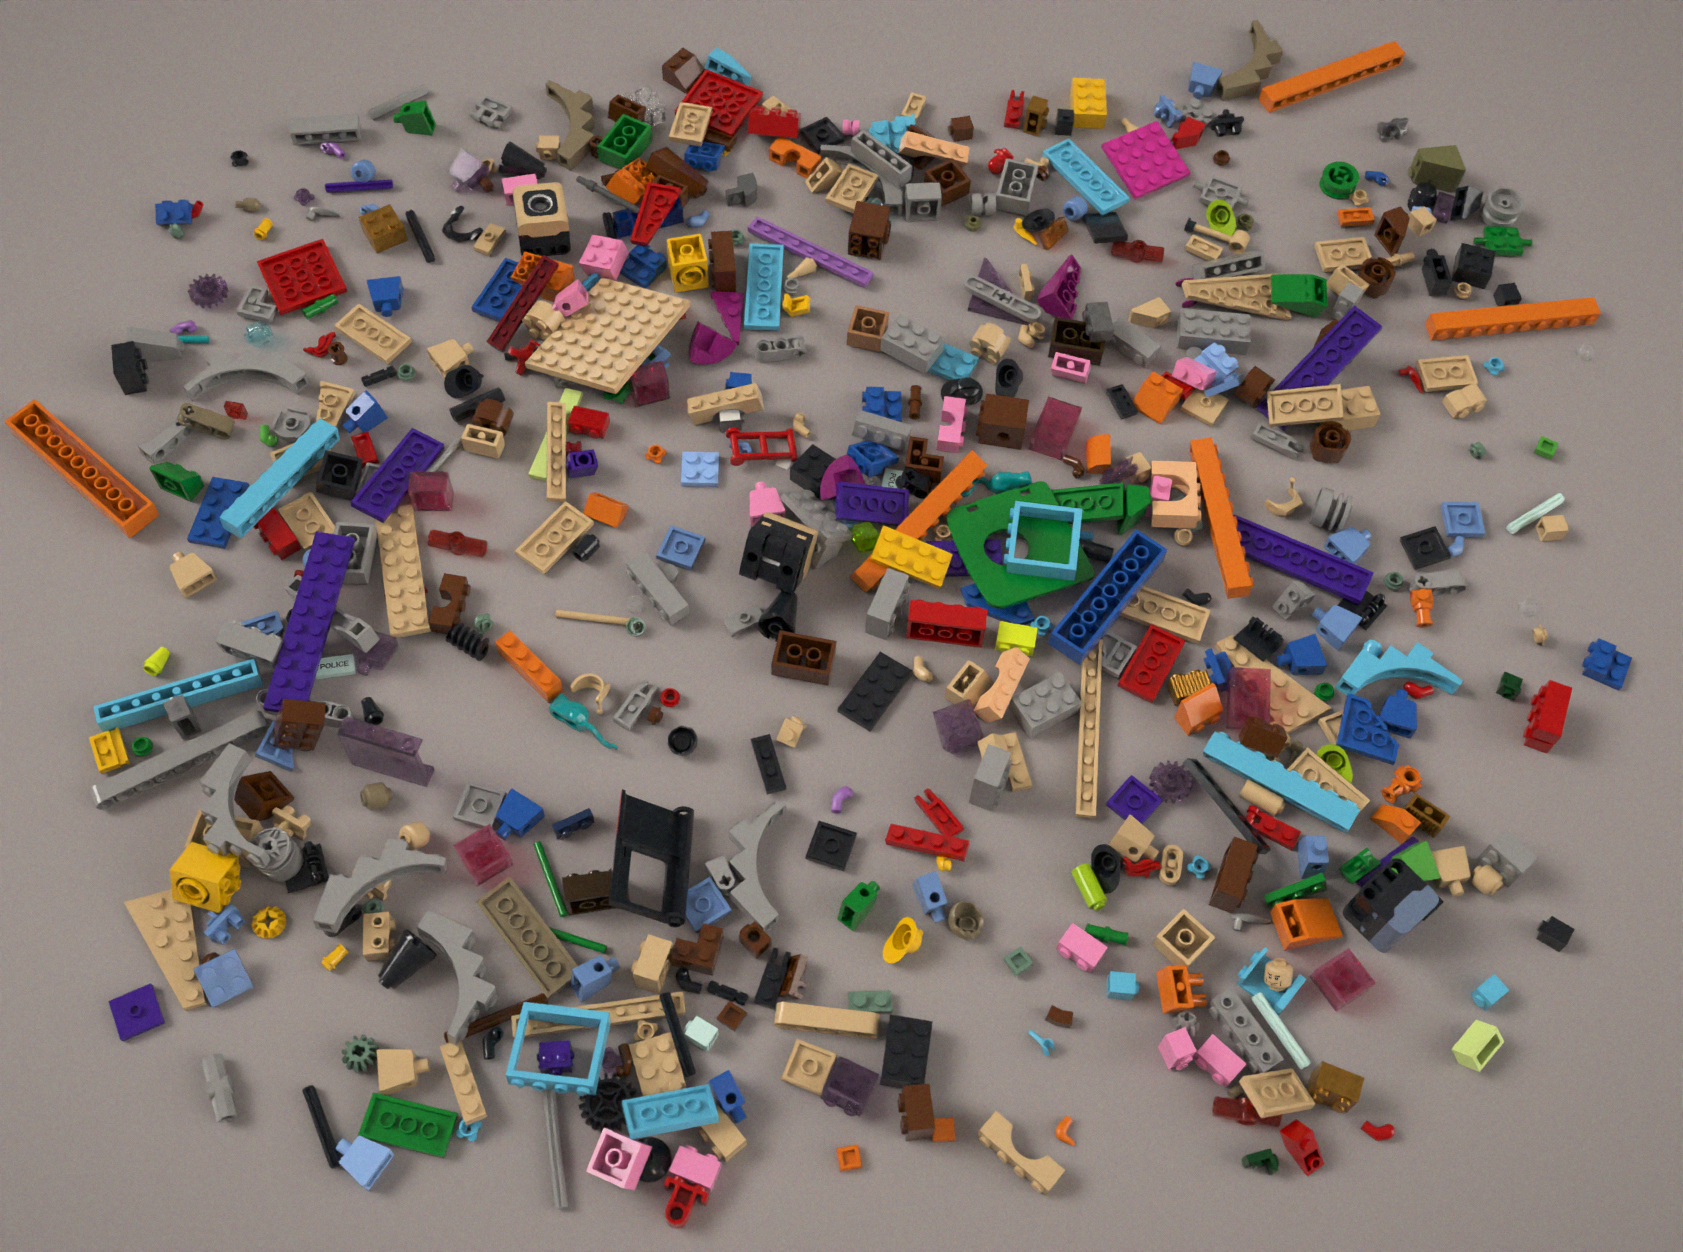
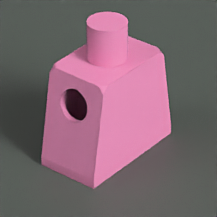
(571, 299)
(1159, 490)
(763, 501)

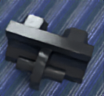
(1226, 121)

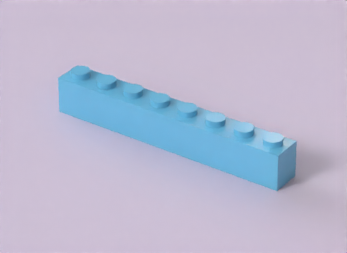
(279, 478)
(195, 689)
(1287, 784)

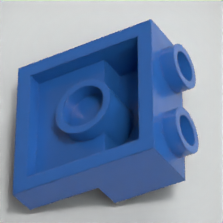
(704, 156)
(643, 265)
(883, 403)
(871, 457)
(1606, 664)

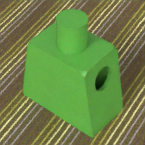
(1420, 860)

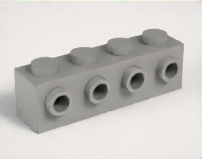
(325, 129)
(881, 159)
(1230, 266)
(657, 588)
(1244, 1032)

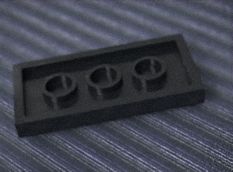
(875, 691)

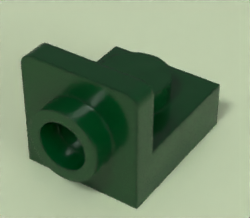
(1509, 686)
(1257, 1159)

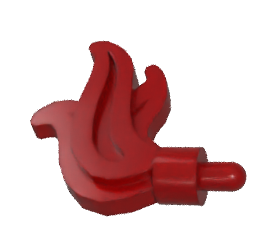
(322, 348)
(1141, 868)

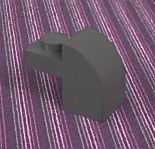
(744, 192)

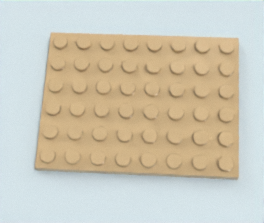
(608, 336)

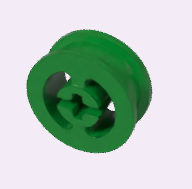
(1340, 173)

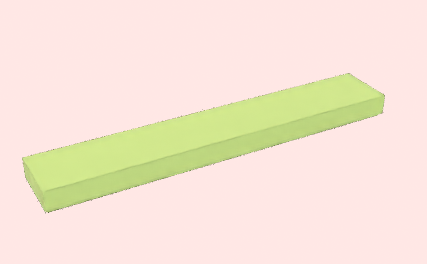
(539, 466)

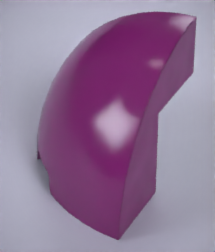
(708, 345)
(841, 470)

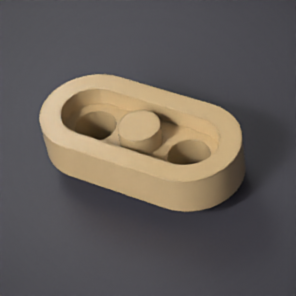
(1171, 866)

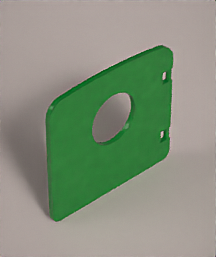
(1046, 541)

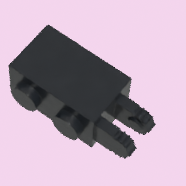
(1436, 273)

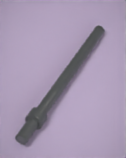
(593, 186)

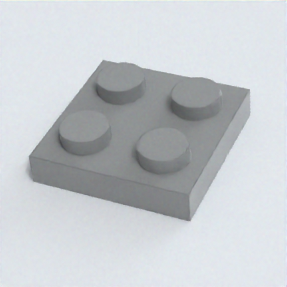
(479, 805)

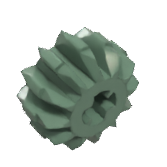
(351, 1053)

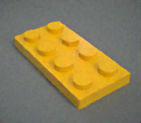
(911, 557)

